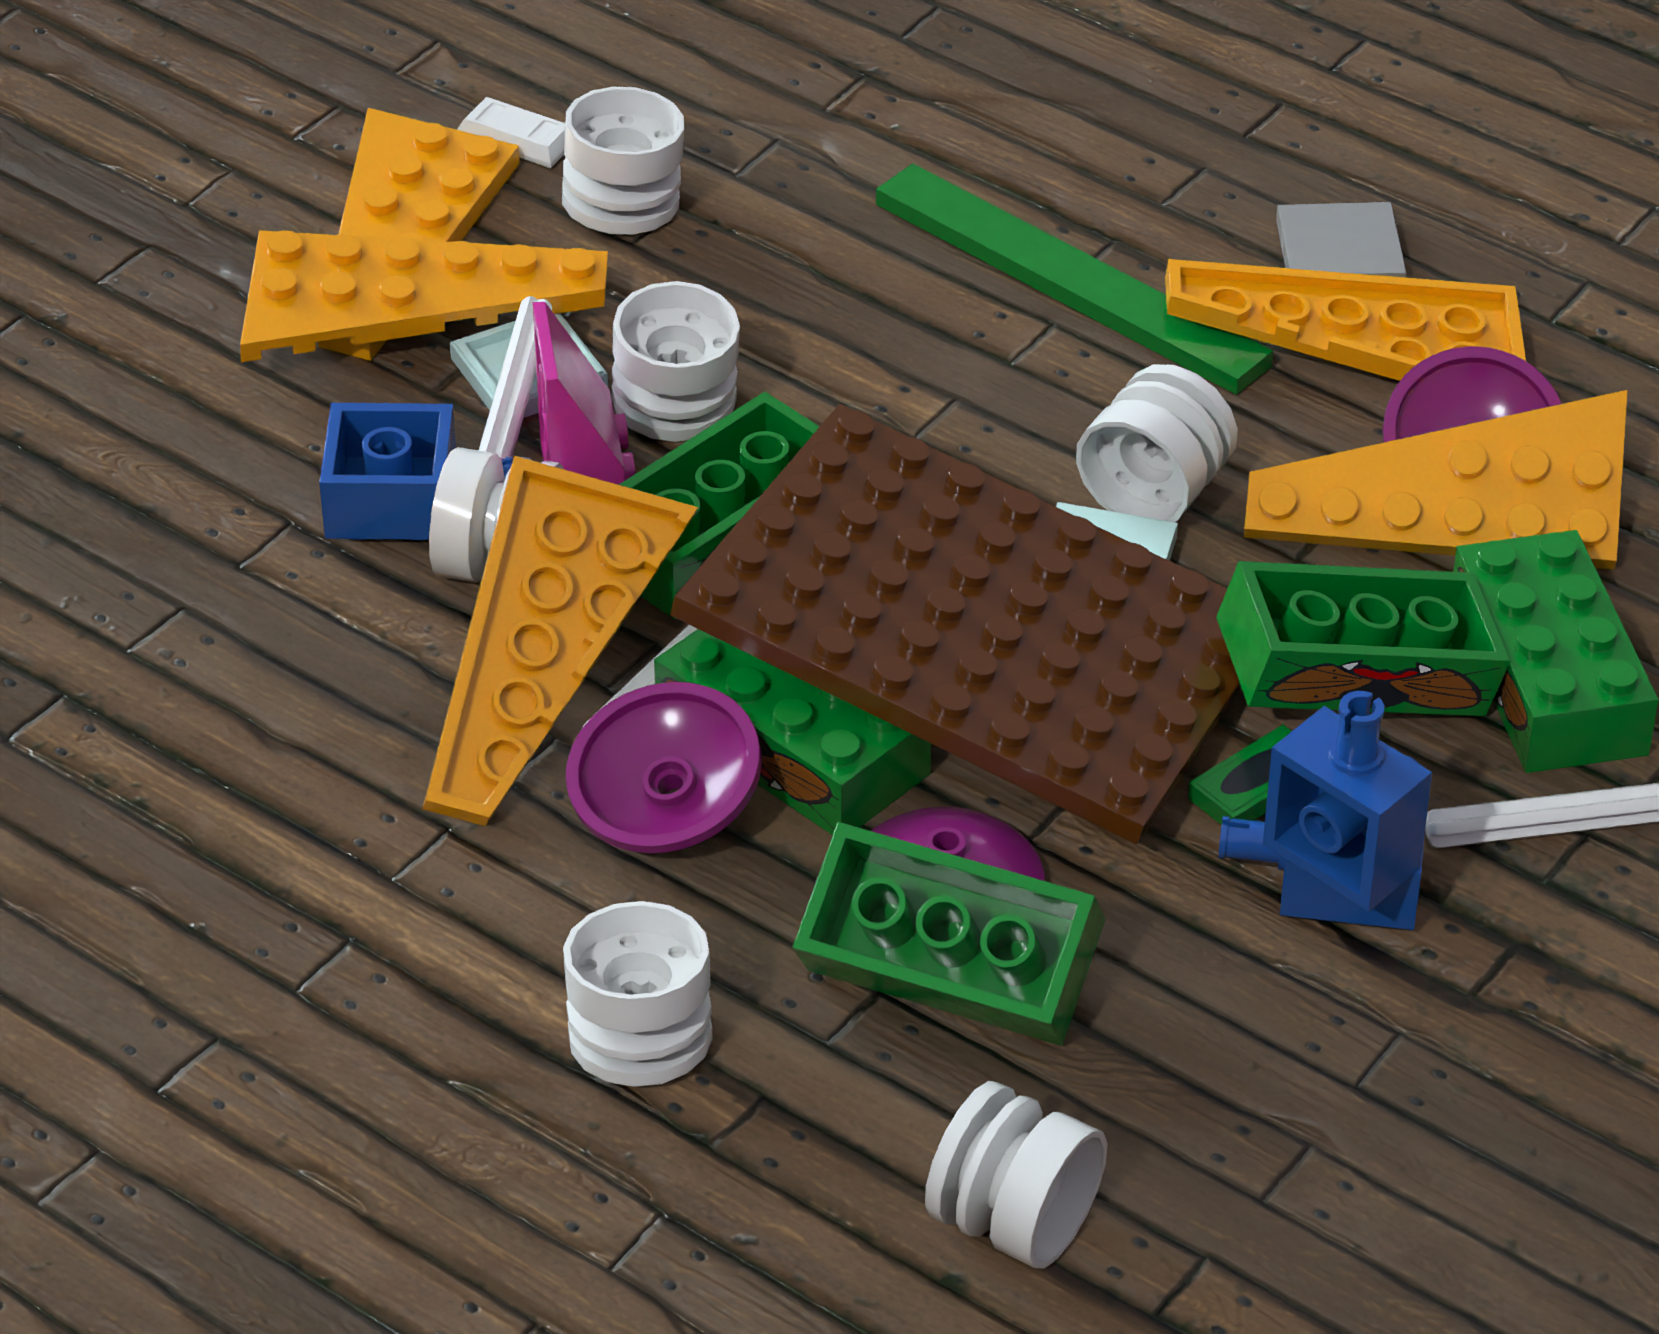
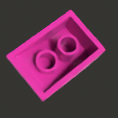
(576, 407)

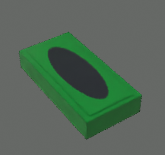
(1238, 783)

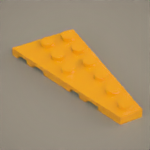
(419, 186)
(395, 288)
(1346, 317)
(1458, 485)
(551, 597)

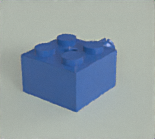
(384, 468)
(1347, 802)
(1309, 897)

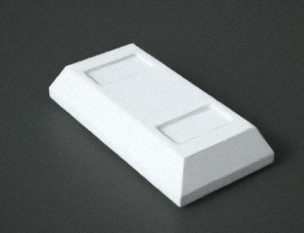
(538, 136)

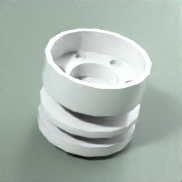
(622, 160)
(674, 360)
(1157, 444)
(466, 512)
(638, 993)
(1016, 1174)

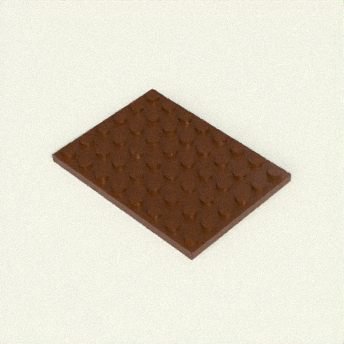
(974, 620)

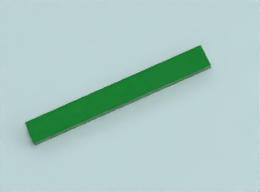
(1071, 277)

